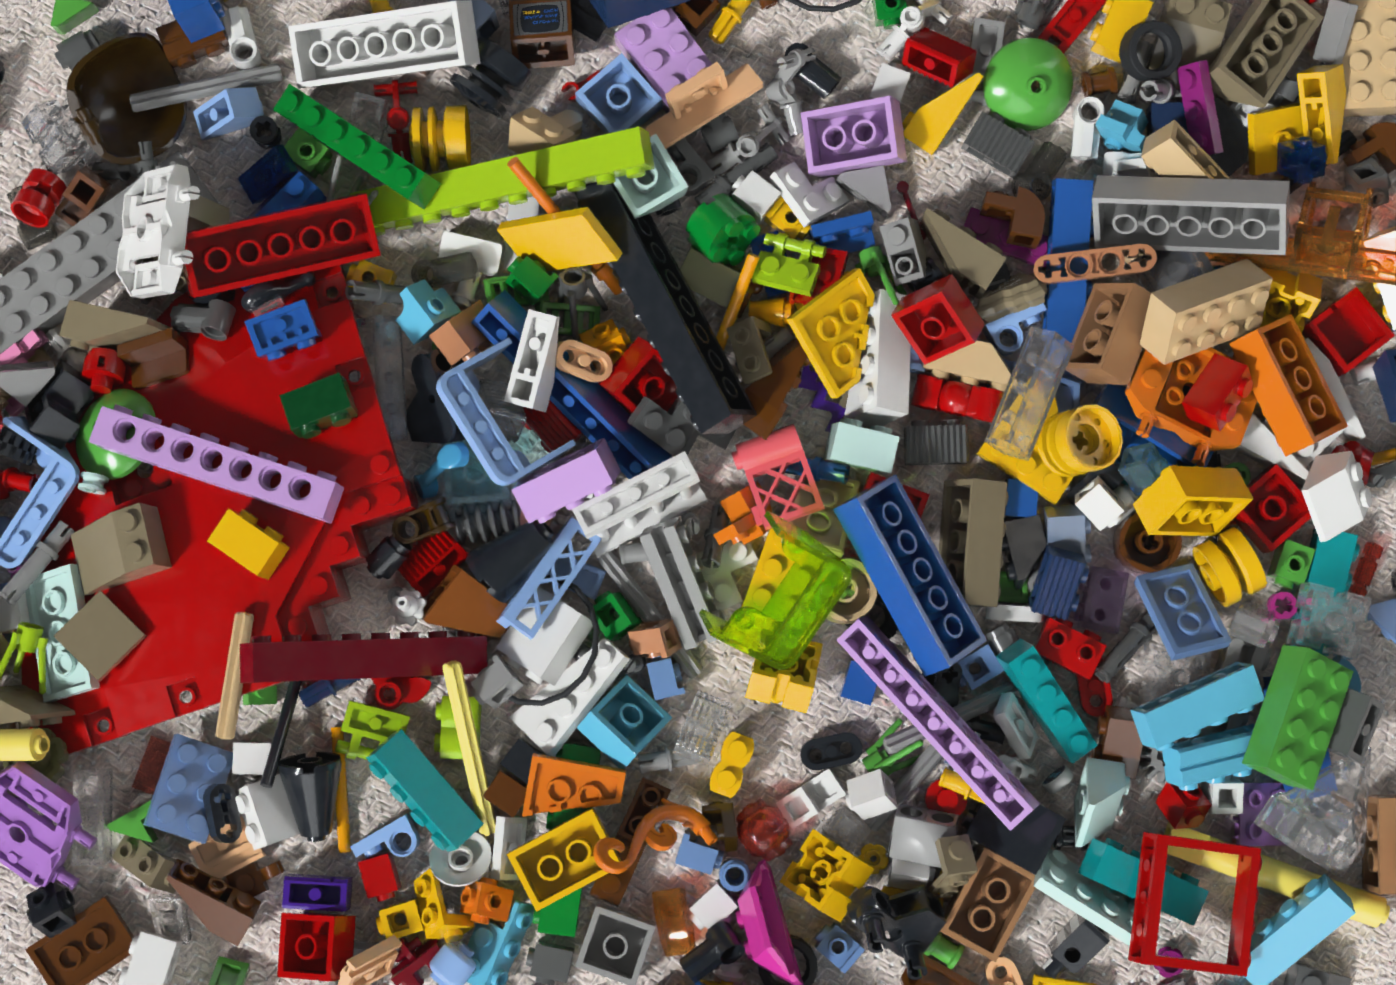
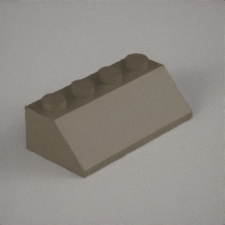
(1262, 50)
(973, 537)

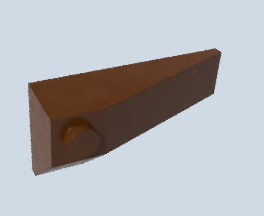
(769, 393)

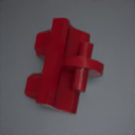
(411, 958)

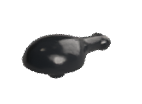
(269, 290)

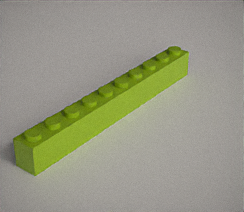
(493, 182)

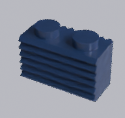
(1058, 583)

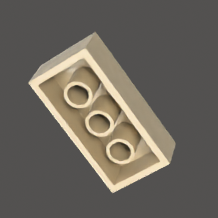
(1371, 60)
(1205, 311)

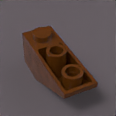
(217, 905)

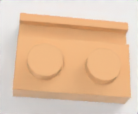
(225, 858)
(371, 963)

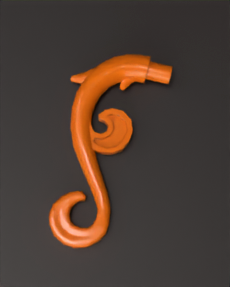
(659, 841)

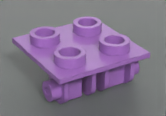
(1254, 799)

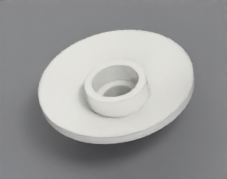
(474, 851)

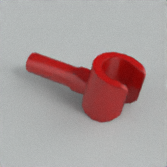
(568, 85)

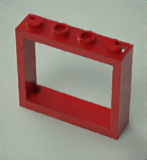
(1149, 901)

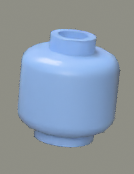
(452, 964)

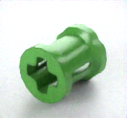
(945, 950)

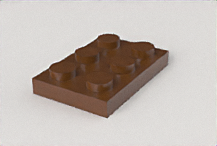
(84, 949)

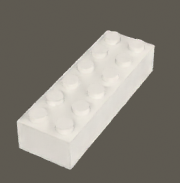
(384, 44)

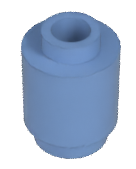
(738, 883)

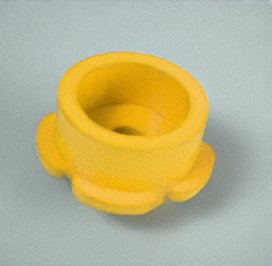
(874, 850)

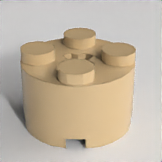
(864, 596)

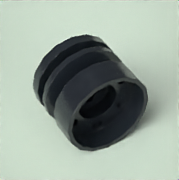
(489, 79)

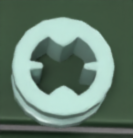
(93, 483)

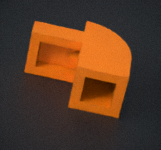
(740, 514)

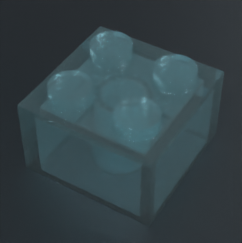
(472, 484)

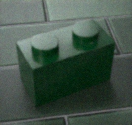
(319, 406)

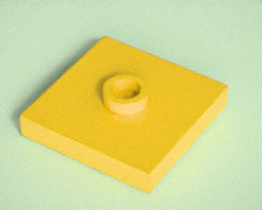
(1268, 129)

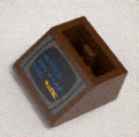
(542, 33)

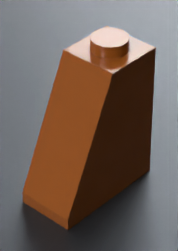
(464, 605)

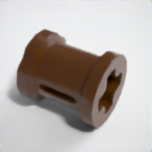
(1099, 82)

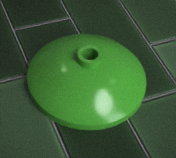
(1010, 79)
(100, 460)

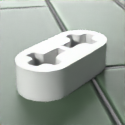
(1013, 612)

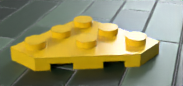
(836, 331)
(1032, 472)

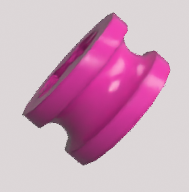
(1281, 596)

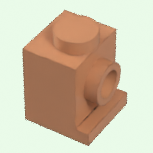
(655, 638)

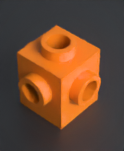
(486, 901)

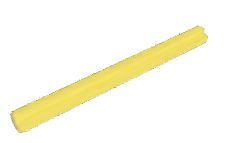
(469, 745)

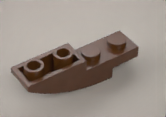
(647, 797)

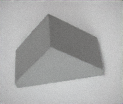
(869, 187)
(25, 379)

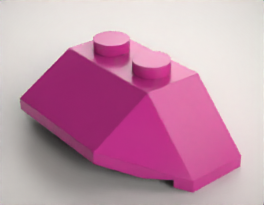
(766, 926)

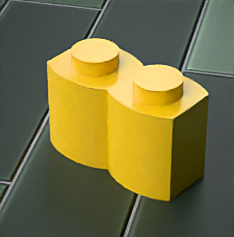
(728, 772)

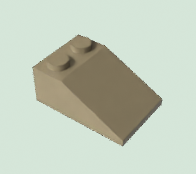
(1200, 29)
(102, 327)
(120, 548)

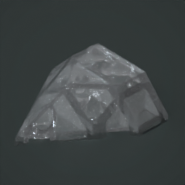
(1324, 821)

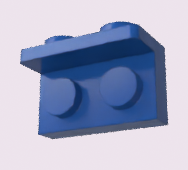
(846, 233)
(283, 329)

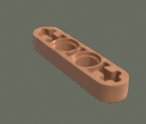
(1095, 267)

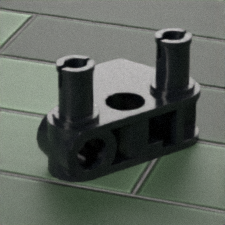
(427, 415)
(909, 917)

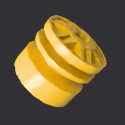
(440, 137)
(1080, 440)

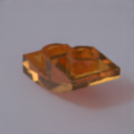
(672, 922)

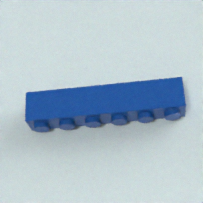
(1068, 232)

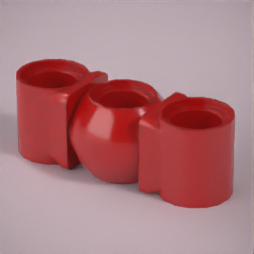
(956, 398)

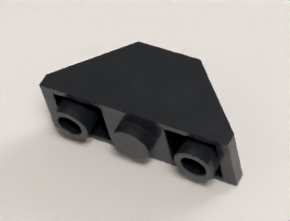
(1233, 137)

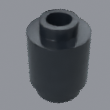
(387, 557)

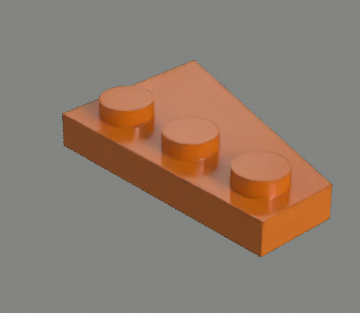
(569, 784)

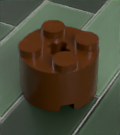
(1131, 551)

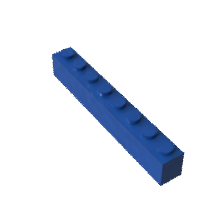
(579, 400)

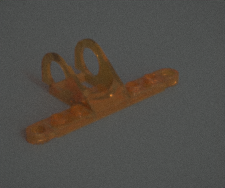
(1328, 249)

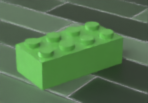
(1297, 717)

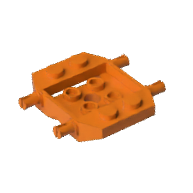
(1157, 400)

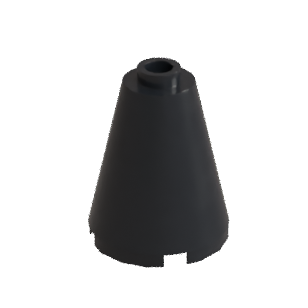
(510, 558)
(312, 791)

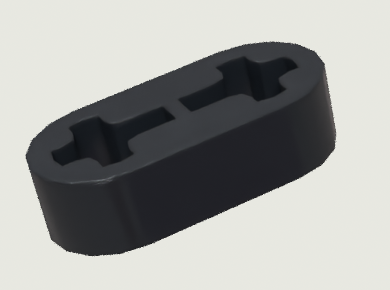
(222, 813)

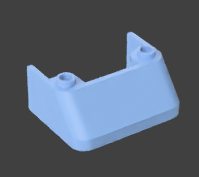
(460, 395)
(44, 501)

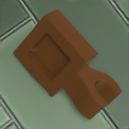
(253, 879)

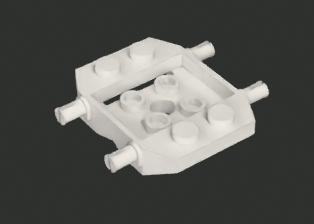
(153, 226)

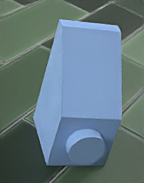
(228, 112)

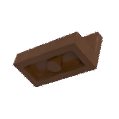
(156, 357)

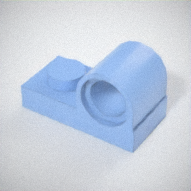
(1010, 324)
(388, 834)

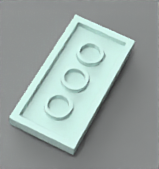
(51, 604)
(1086, 897)

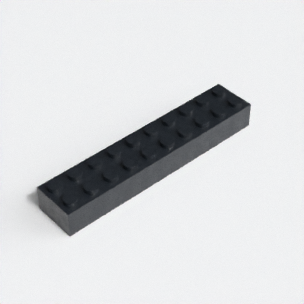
(670, 315)

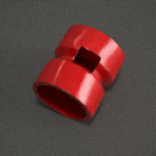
(38, 198)

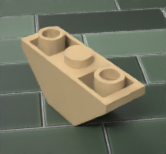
(973, 364)

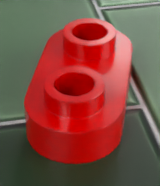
(1092, 687)

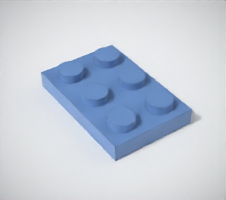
(1182, 611)
(185, 776)

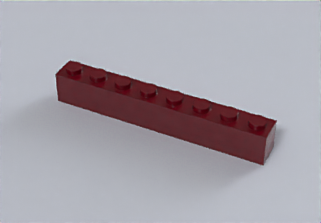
(359, 658)

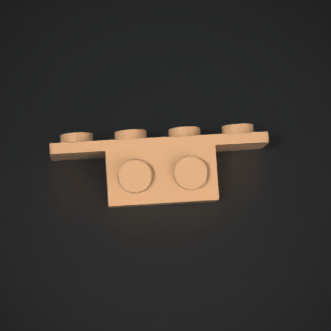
(702, 100)

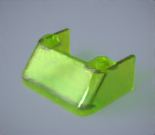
(796, 607)

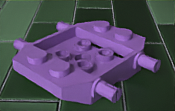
(44, 847)

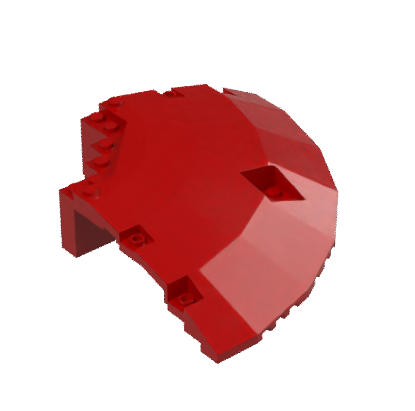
(193, 604)

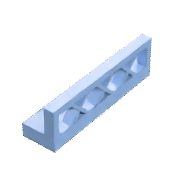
(537, 576)

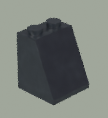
(1024, 844)

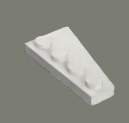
(555, 722)

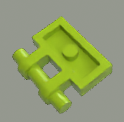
(786, 272)
(368, 722)

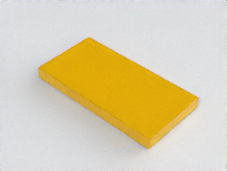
(561, 239)

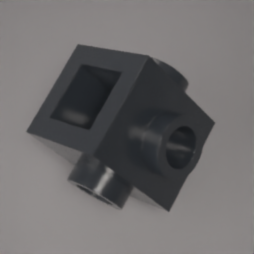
(51, 909)

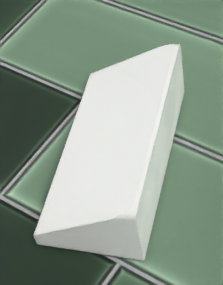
(486, 253)

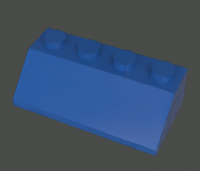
(1166, 442)

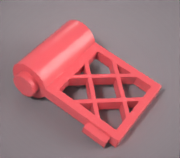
(777, 452)

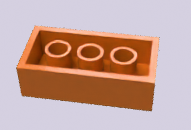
(1289, 385)

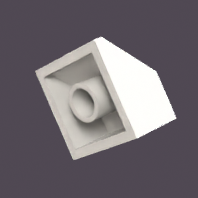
(1335, 494)

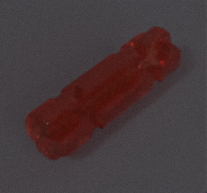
(1366, 568)

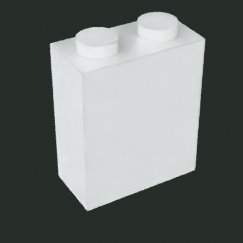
(553, 644)

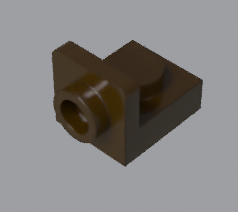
(723, 817)

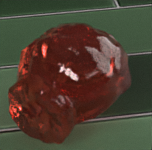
(763, 830)

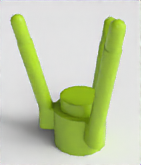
(27, 639)

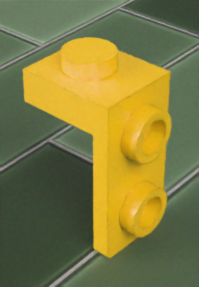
(435, 919)

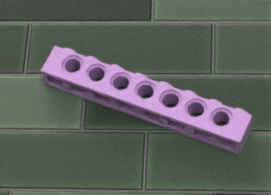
(111, 432)
(938, 722)

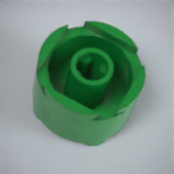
(722, 230)

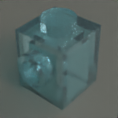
(1141, 466)

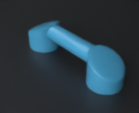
(449, 456)

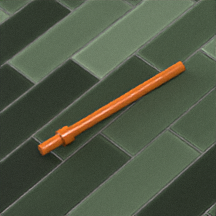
(602, 270)

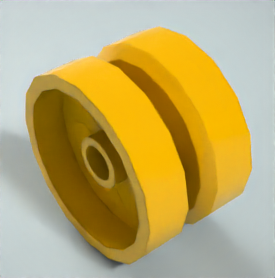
(1229, 567)

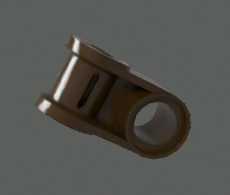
(428, 521)

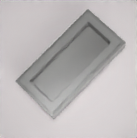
(1335, 32)

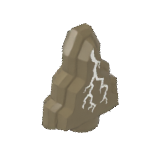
(1011, 297)

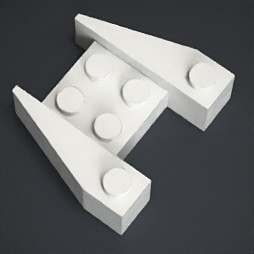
(1261, 444)

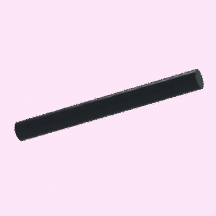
(280, 734)

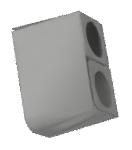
(916, 833)

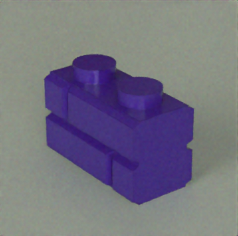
(317, 892)

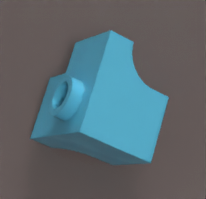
(1123, 127)
(424, 310)

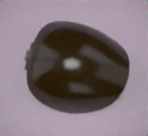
(101, 104)

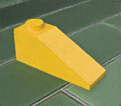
(1323, 105)
(934, 120)

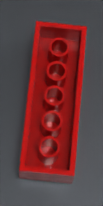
(280, 245)

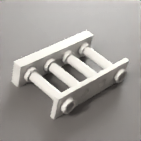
(641, 502)

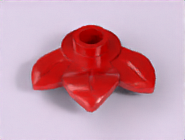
(406, 688)

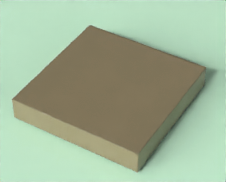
(100, 636)

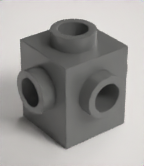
(1368, 175)

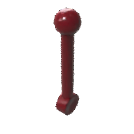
(902, 188)

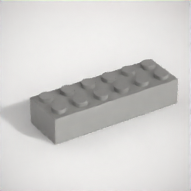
(1192, 214)

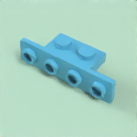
(498, 945)

